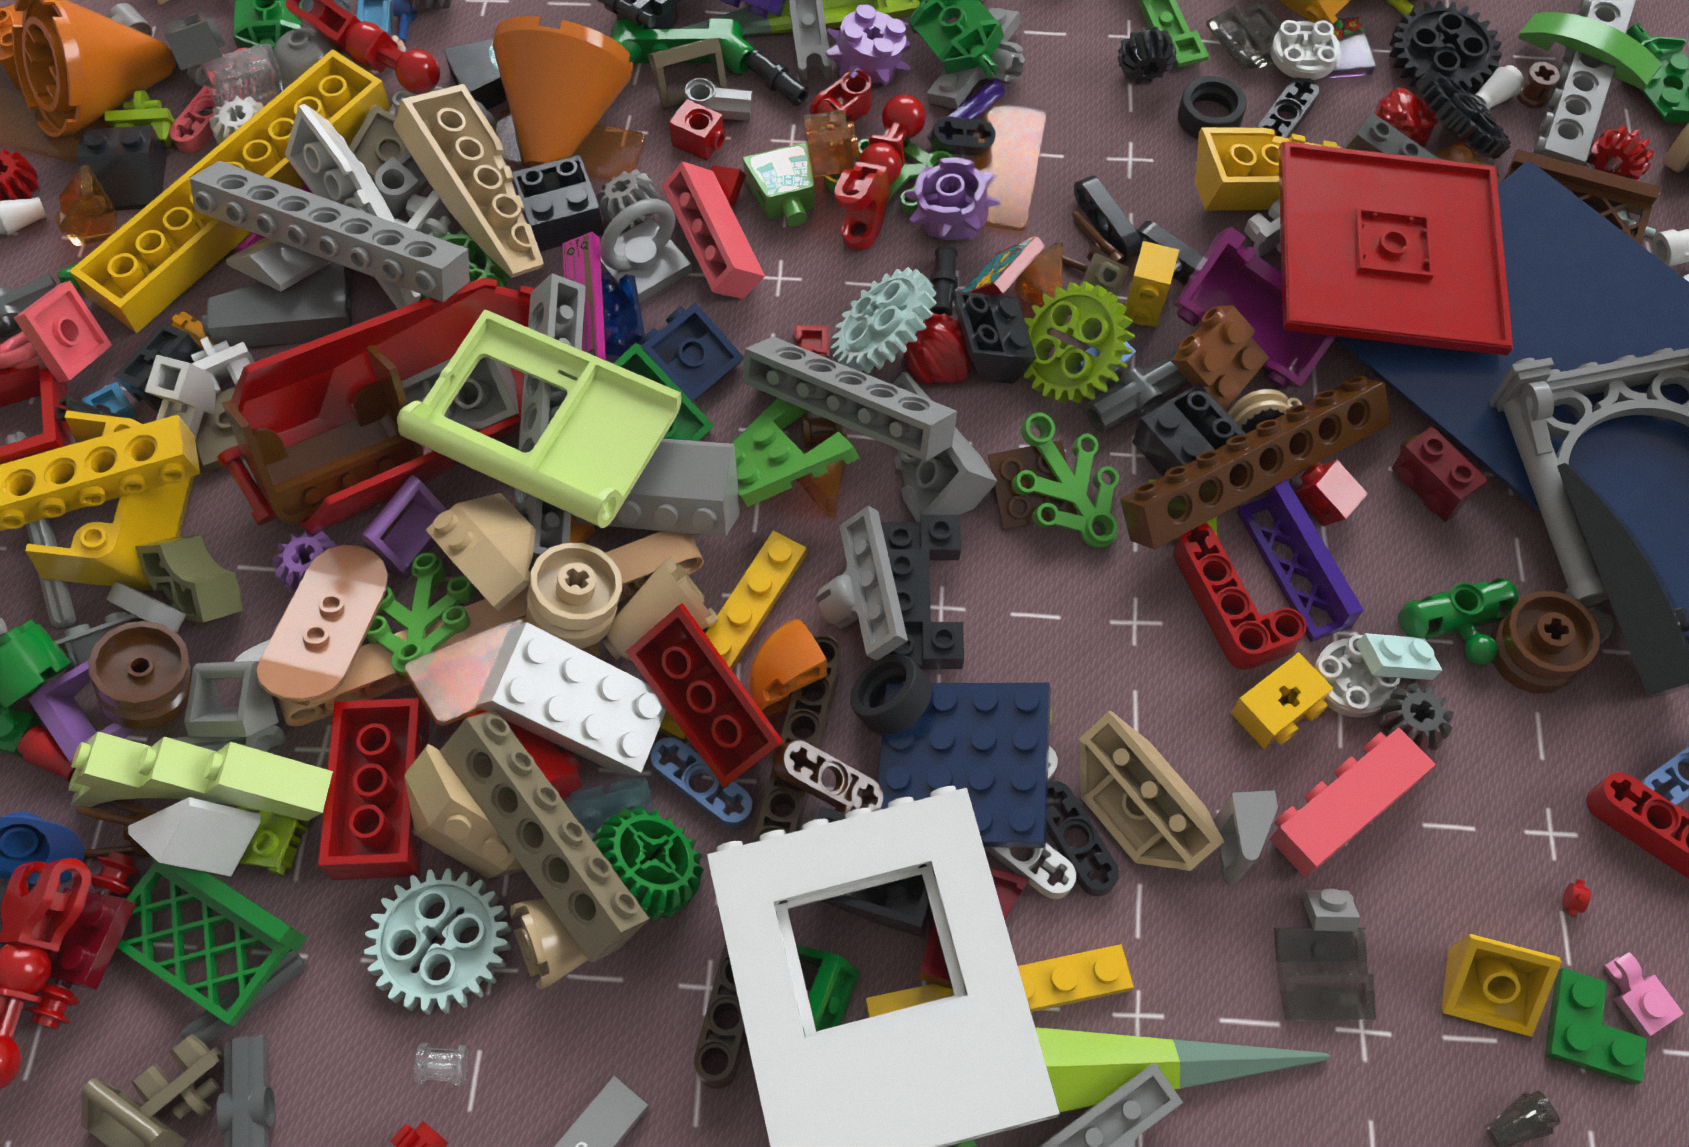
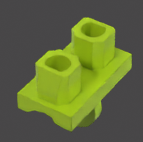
(143, 113)

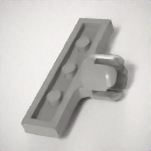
(953, 88)
(865, 588)
(1122, 1114)

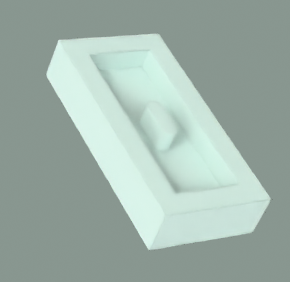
(1398, 656)

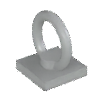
(644, 249)

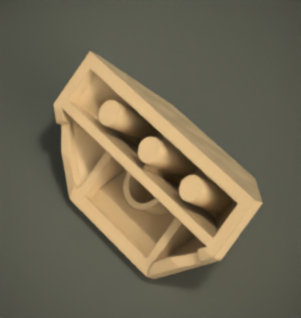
(488, 545)
(1143, 798)
(451, 818)

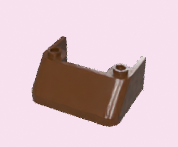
(306, 473)

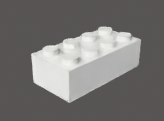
(573, 699)

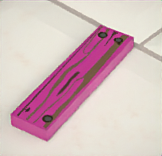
(583, 266)

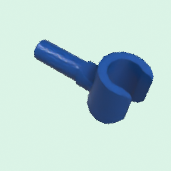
(406, 13)

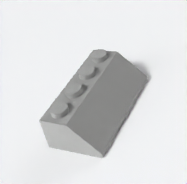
(684, 490)

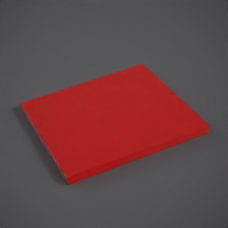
(1392, 249)

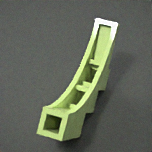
(171, 769)

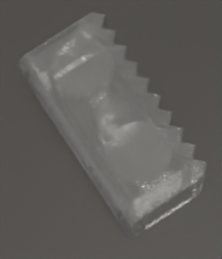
(243, 73)

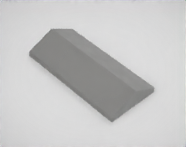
(276, 263)

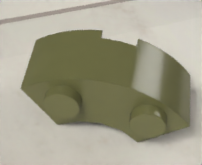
(190, 578)

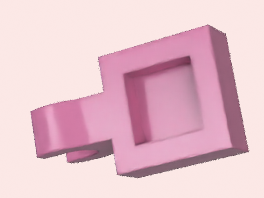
(1643, 1000)

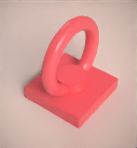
(59, 332)

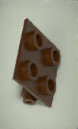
(1018, 509)

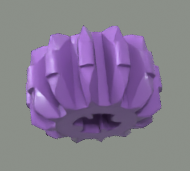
(298, 556)

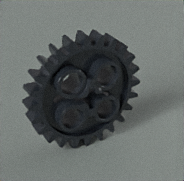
(1447, 43)
(1463, 114)

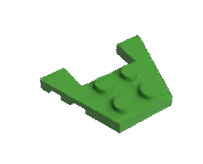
(770, 460)

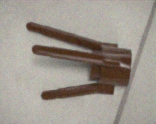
(1101, 245)
(140, 813)

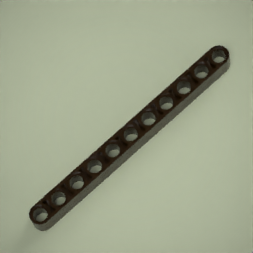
(724, 996)

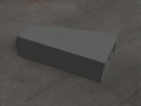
(272, 317)

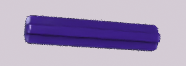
(978, 102)

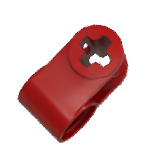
(846, 94)

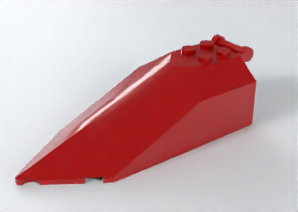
(316, 382)

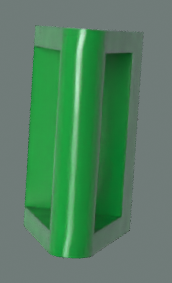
(831, 986)

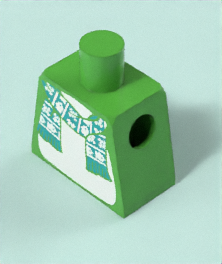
(782, 182)

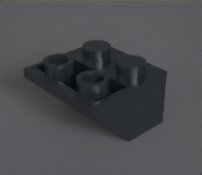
(558, 201)
(994, 335)
(1184, 429)

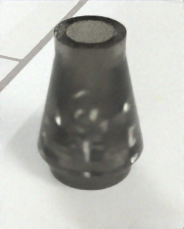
(1524, 1120)

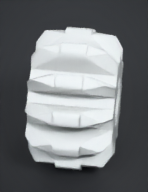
(232, 116)

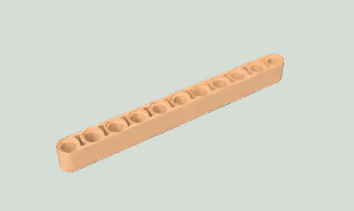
(372, 668)

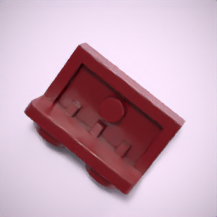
(1437, 473)

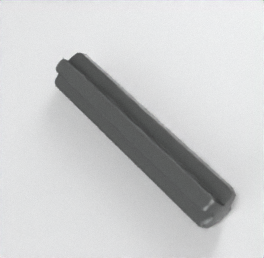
(208, 1026)

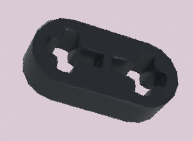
(961, 133)

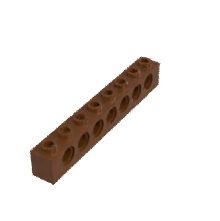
(1255, 461)

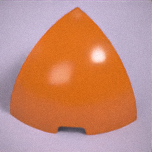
(784, 664)

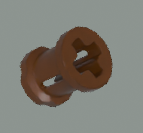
(1540, 80)
(817, 429)

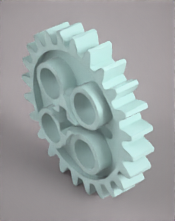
(884, 320)
(469, 961)

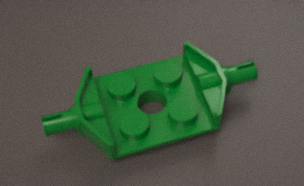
(262, 25)
(963, 43)
(1674, 71)

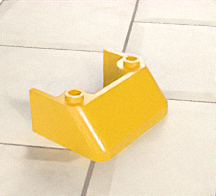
(108, 550)

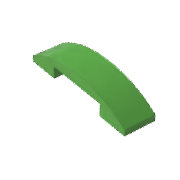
(1168, 16)
(1596, 39)

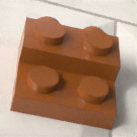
(1221, 354)

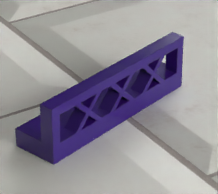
(1312, 555)

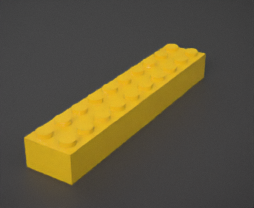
(171, 244)

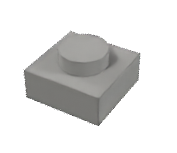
(1331, 910)

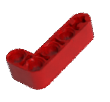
(1201, 554)
(1613, 804)

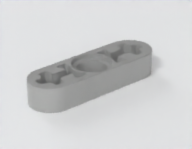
(145, 606)

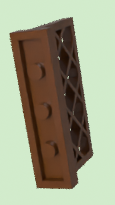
(1599, 188)

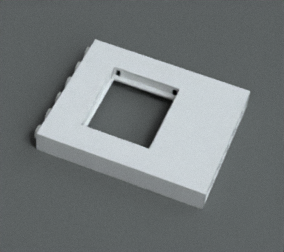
(904, 1075)

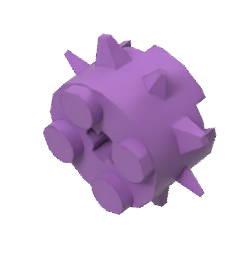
(870, 44)
(952, 199)

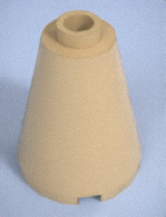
(652, 602)
(545, 942)

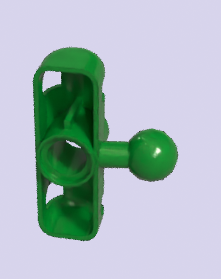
(1478, 607)

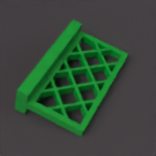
(233, 908)

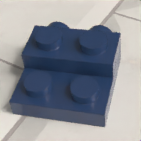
(691, 351)

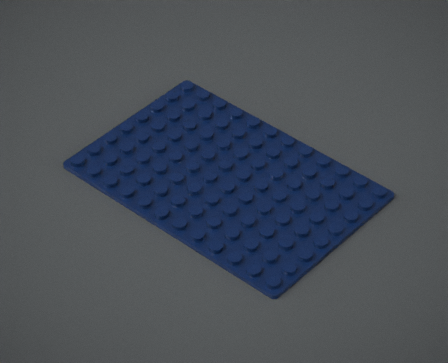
(1579, 298)

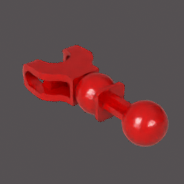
(370, 45)
(867, 186)
(30, 929)

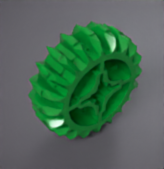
(651, 860)

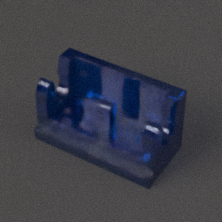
(621, 314)

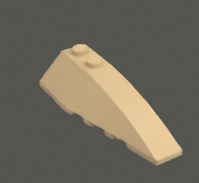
(468, 173)

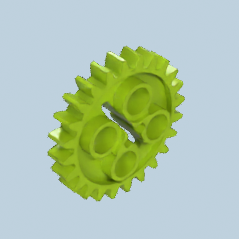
(1090, 309)

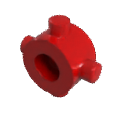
(1576, 898)

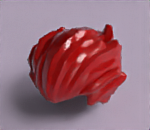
(1408, 115)
(939, 352)

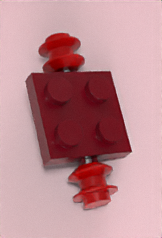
(89, 942)

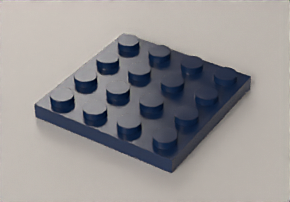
(979, 740)

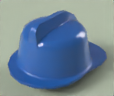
(31, 839)

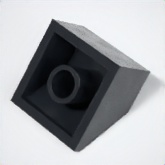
(125, 162)

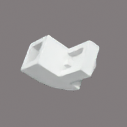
(184, 390)

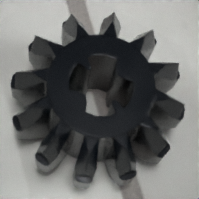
(1147, 54)

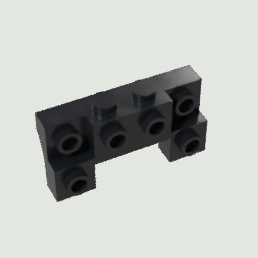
(910, 551)

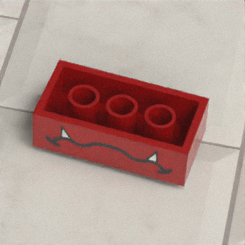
(367, 803)

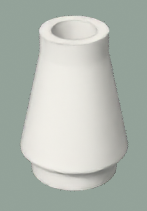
(1501, 86)
(19, 214)

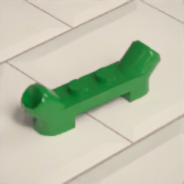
(646, 41)

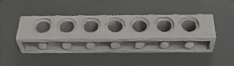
(1581, 91)
(331, 230)
(558, 313)

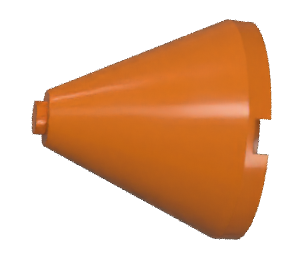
(81, 63)
(557, 83)

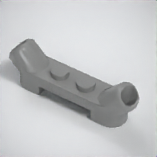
(402, 176)

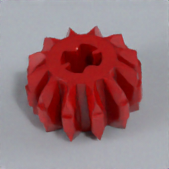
(1621, 153)
(16, 177)

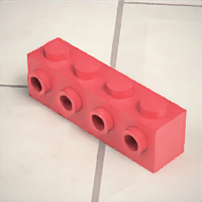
(712, 231)
(1351, 801)

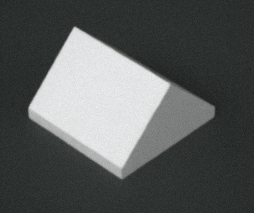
(197, 835)

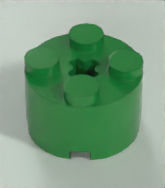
(27, 662)

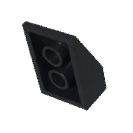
(896, 905)

